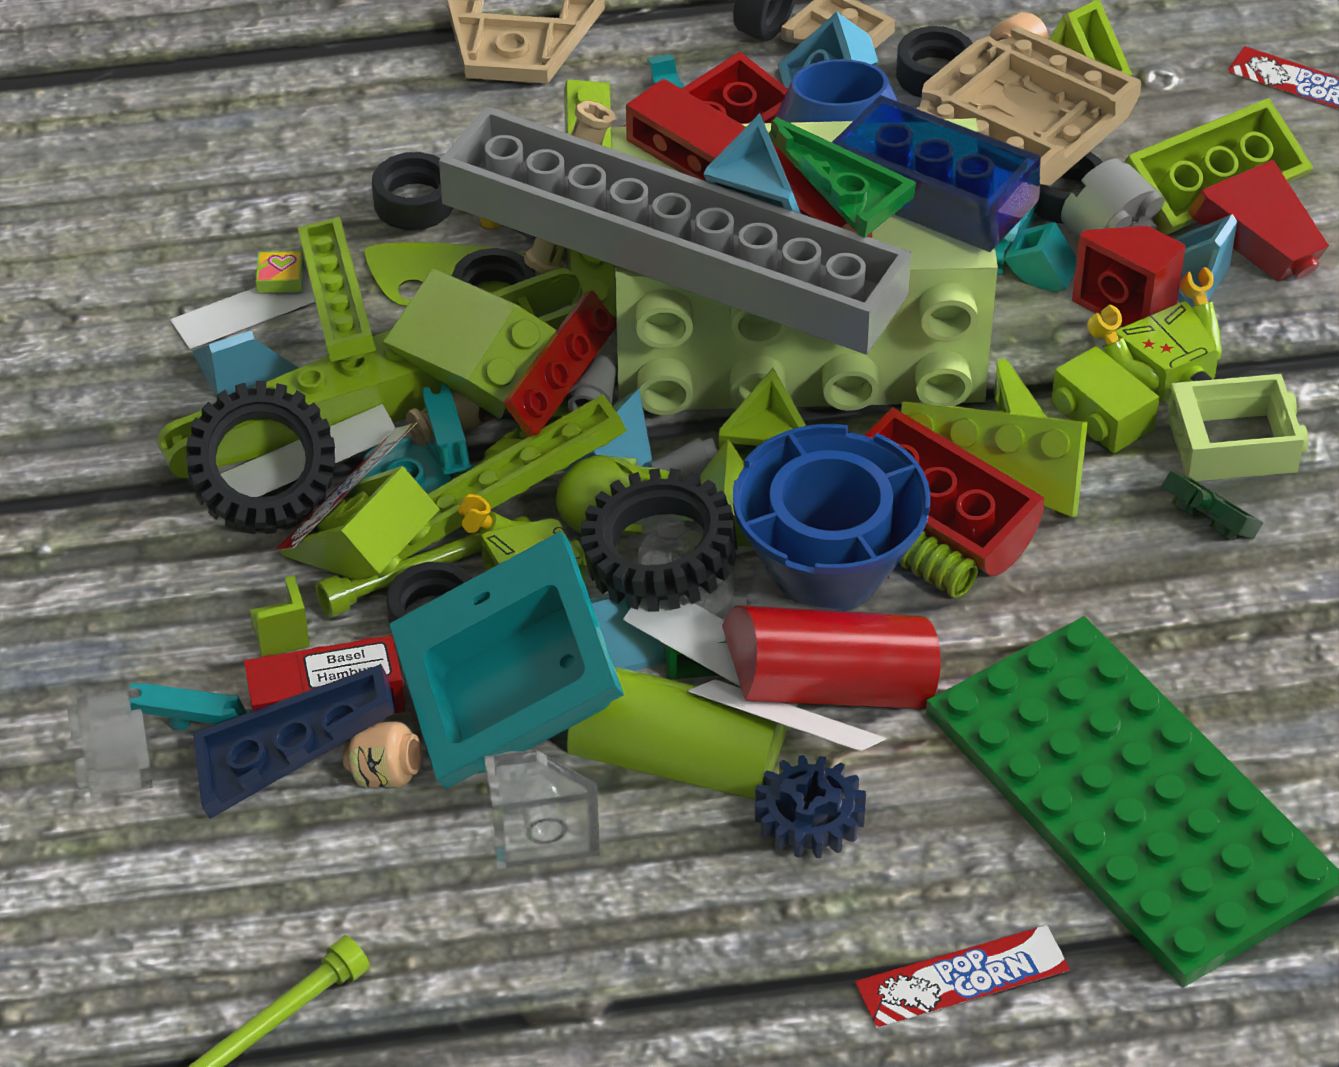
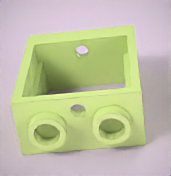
(1230, 399)

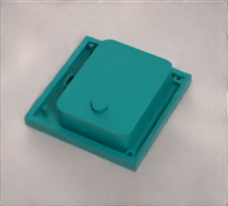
(505, 660)

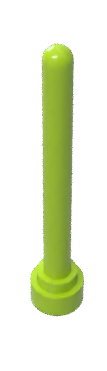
(339, 594)
(342, 963)

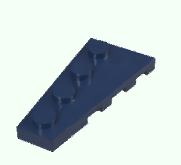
(279, 738)

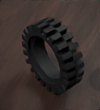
(263, 404)
(666, 580)

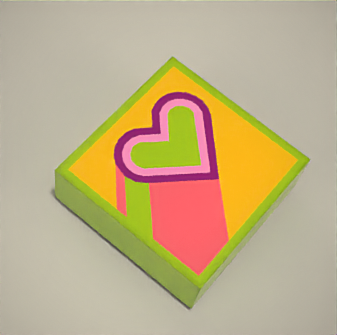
(279, 271)

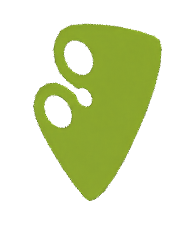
(405, 261)

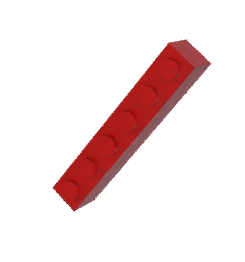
(692, 134)

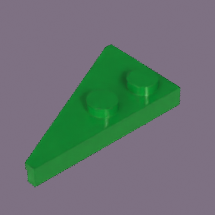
(852, 184)

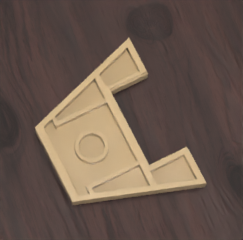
(515, 45)

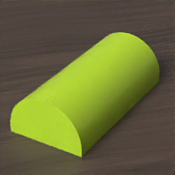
(1215, 153)
(679, 736)

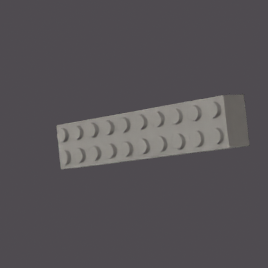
(676, 229)

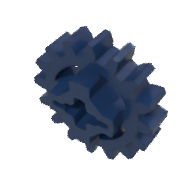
(810, 806)

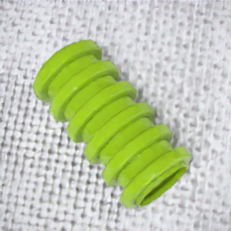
(940, 565)

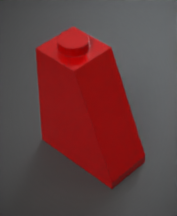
(1270, 219)

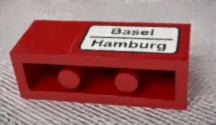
(293, 673)

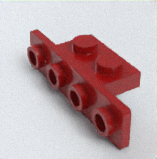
(560, 364)

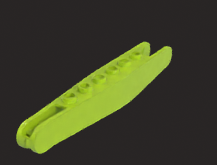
(355, 386)

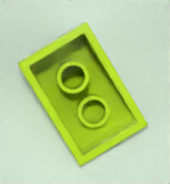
(468, 339)
(369, 527)

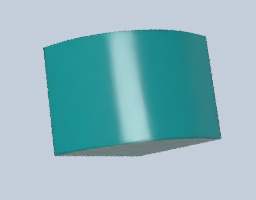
(1042, 257)

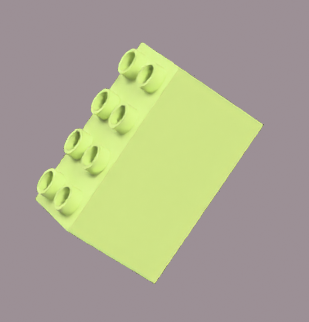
(712, 355)

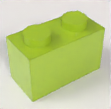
(1105, 396)

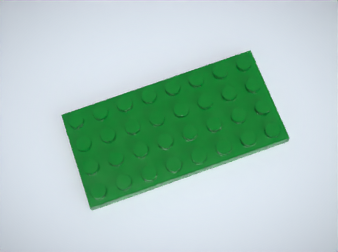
(1135, 800)

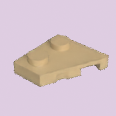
(818, 11)

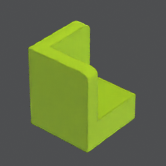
(281, 625)

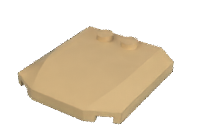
(1033, 97)

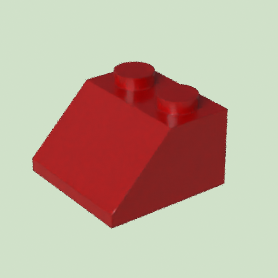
(1128, 269)

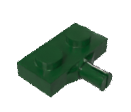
(1195, 497)

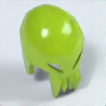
(588, 479)

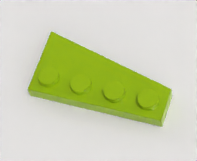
(1030, 449)

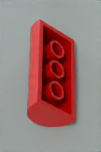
(739, 90)
(970, 501)
(833, 656)

